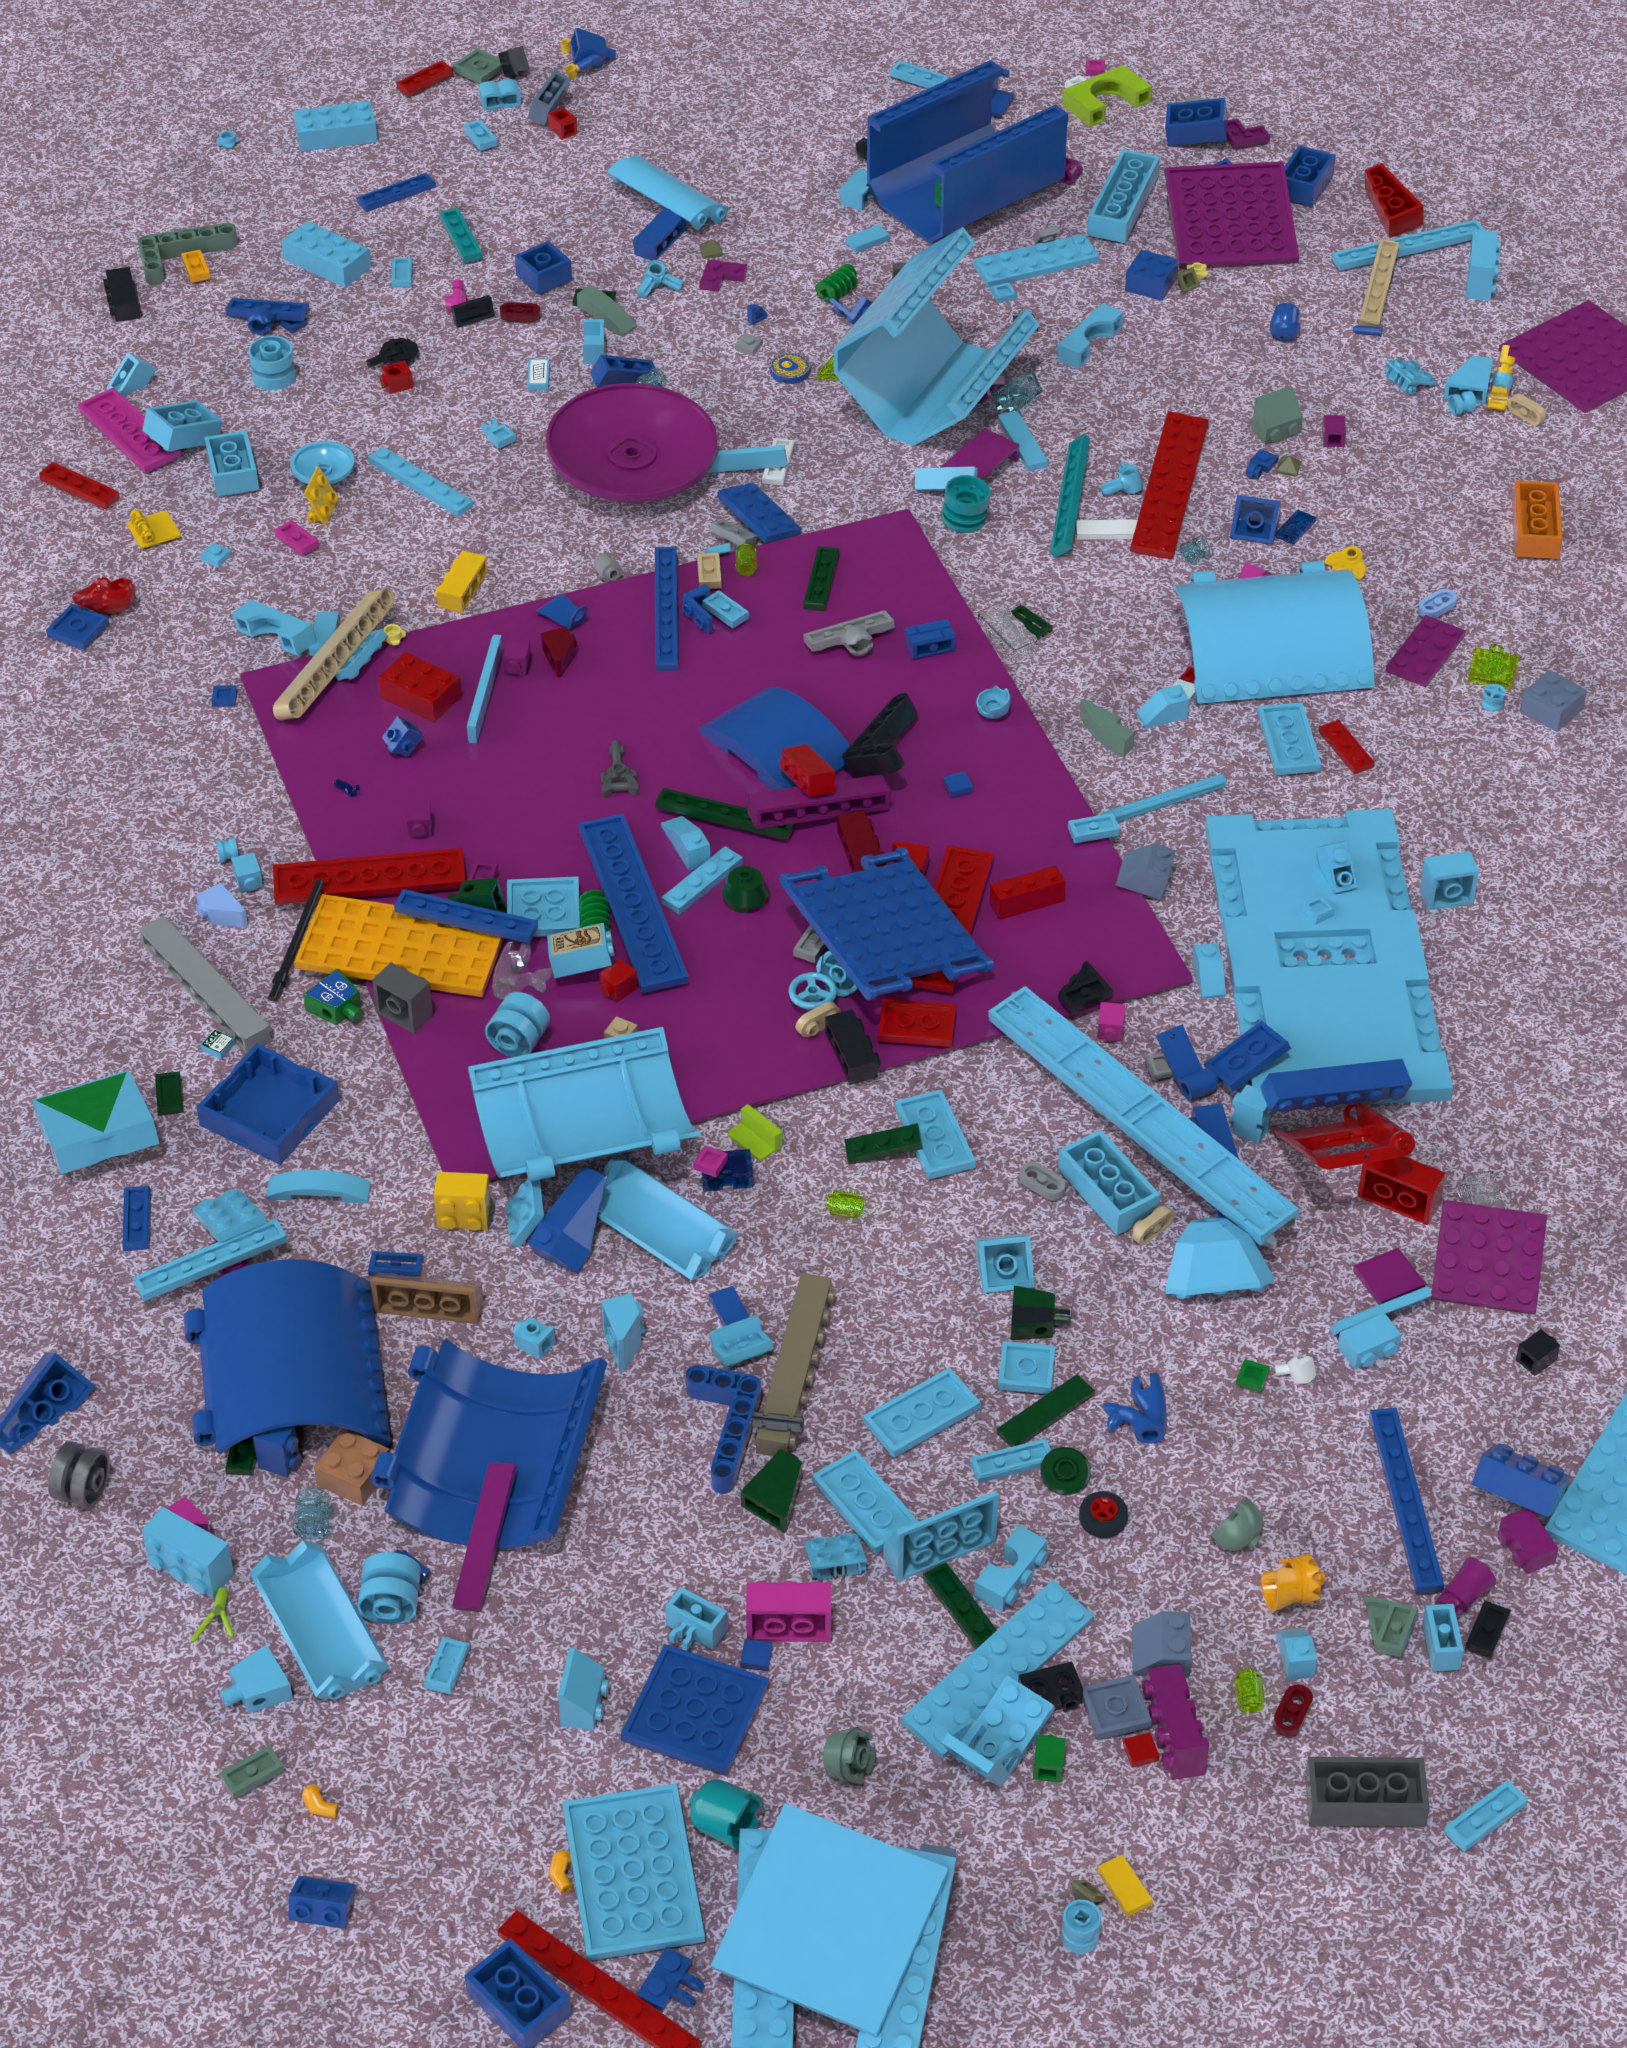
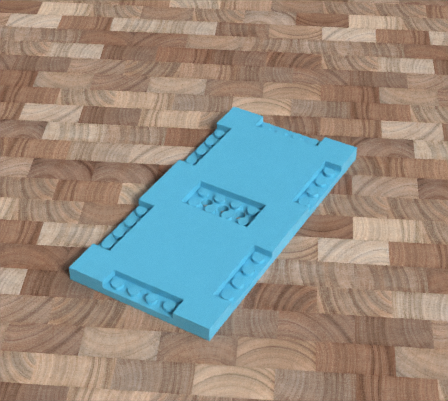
(1336, 1006)

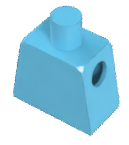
(257, 1682)

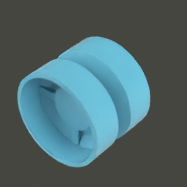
(272, 363)
(517, 1024)
(389, 1588)

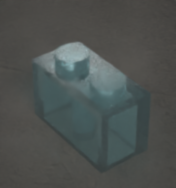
(1017, 392)

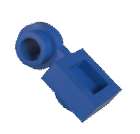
(1261, 462)

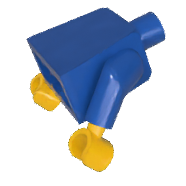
(586, 50)

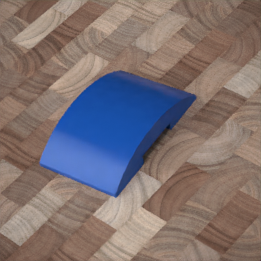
(775, 721)

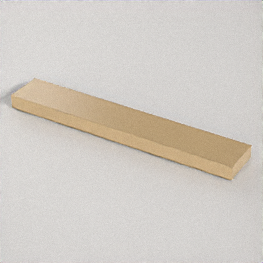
(1379, 283)

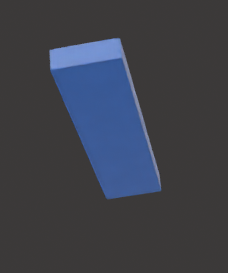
(396, 192)

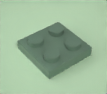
(478, 66)

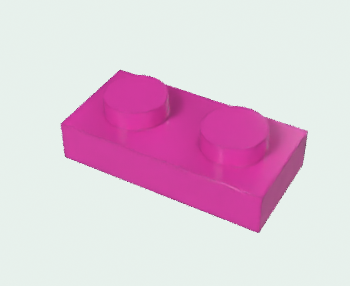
(296, 538)

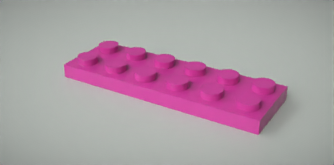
(124, 427)

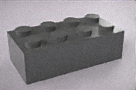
(1366, 1791)

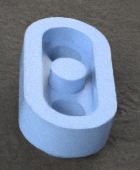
(1437, 603)

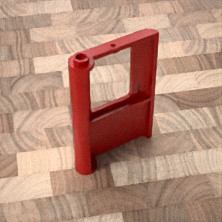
(1370, 1127)

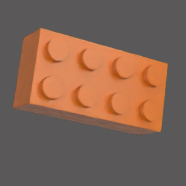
(1537, 519)

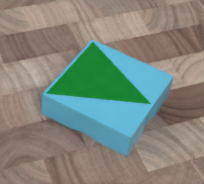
(95, 1121)

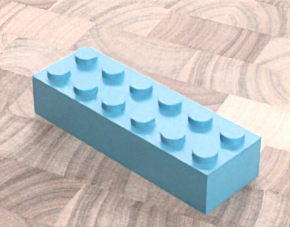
(1123, 196)

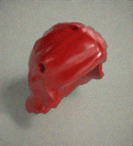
(106, 595)

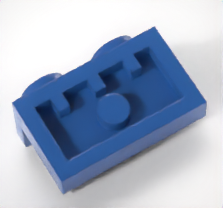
(321, 1901)

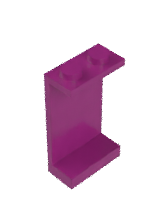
(985, 452)

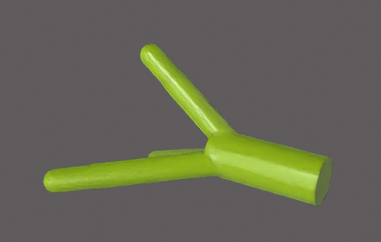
(218, 1609)

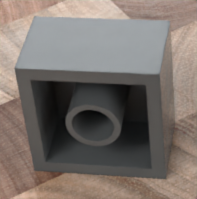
(402, 997)

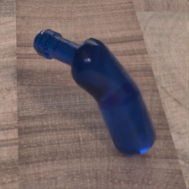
(346, 787)

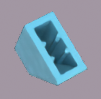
(1471, 376)

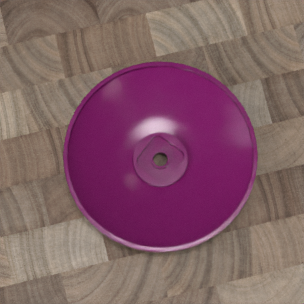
(601, 430)

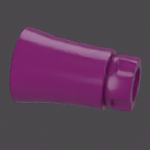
(1467, 1585)

